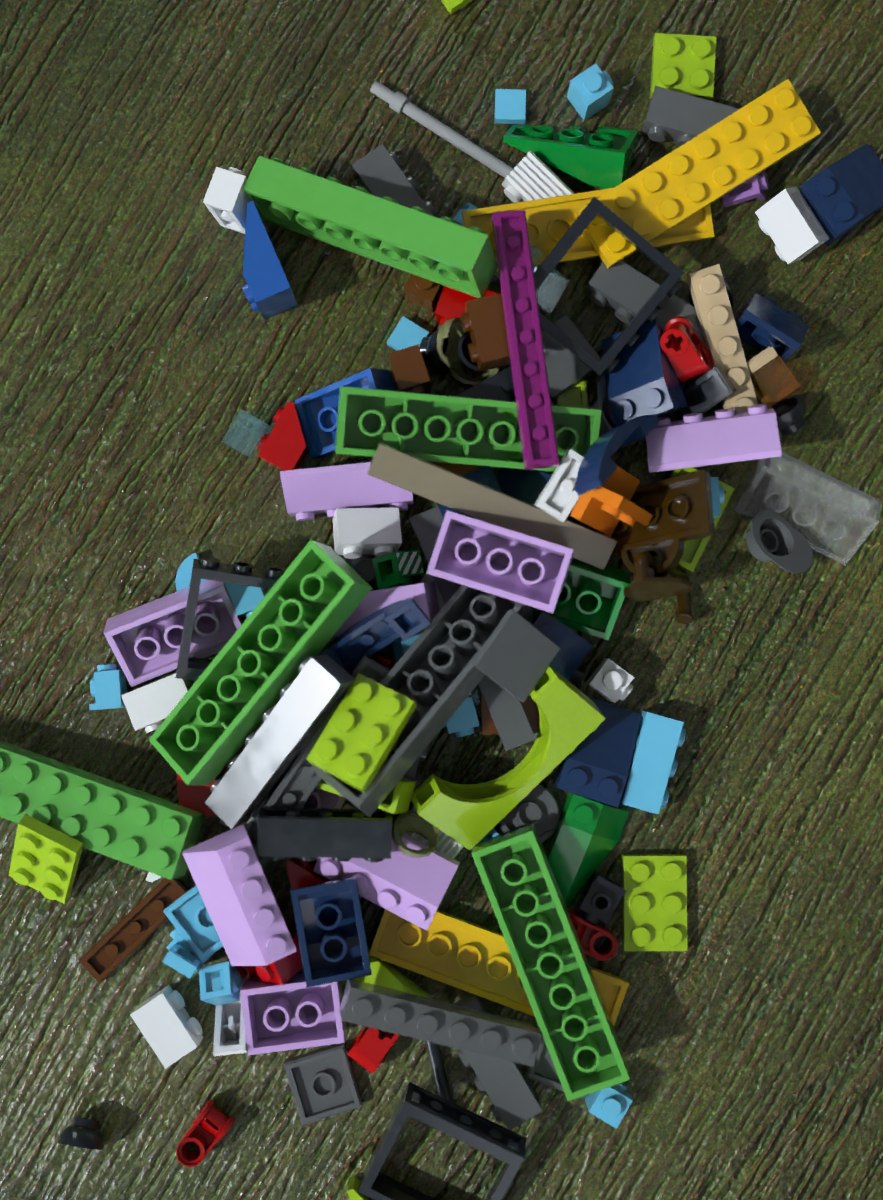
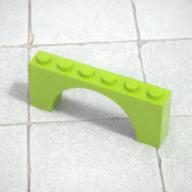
(473, 810)

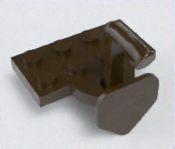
(680, 514)

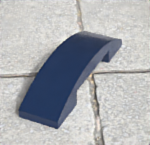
(597, 464)
(377, 631)

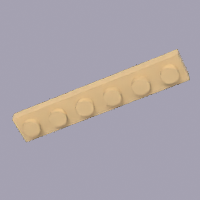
(721, 334)

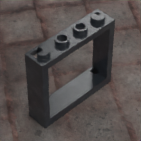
(648, 310)
(211, 569)
(453, 1121)

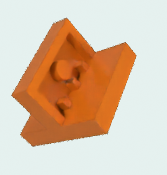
(611, 502)

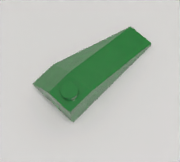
(592, 157)
(582, 841)

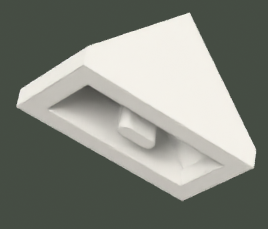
(229, 1029)

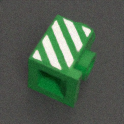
(397, 568)

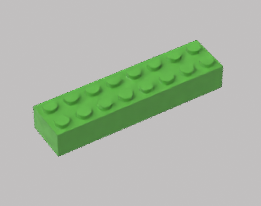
(372, 226)
(450, 427)
(258, 662)
(98, 811)
(551, 962)

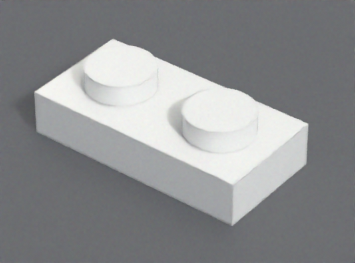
(559, 493)

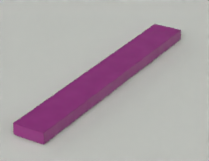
(525, 340)

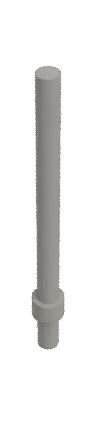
(400, 103)

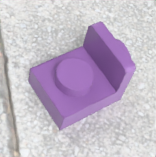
(749, 190)

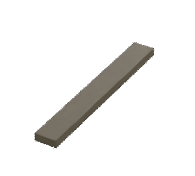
(487, 504)

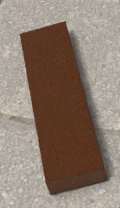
(132, 929)

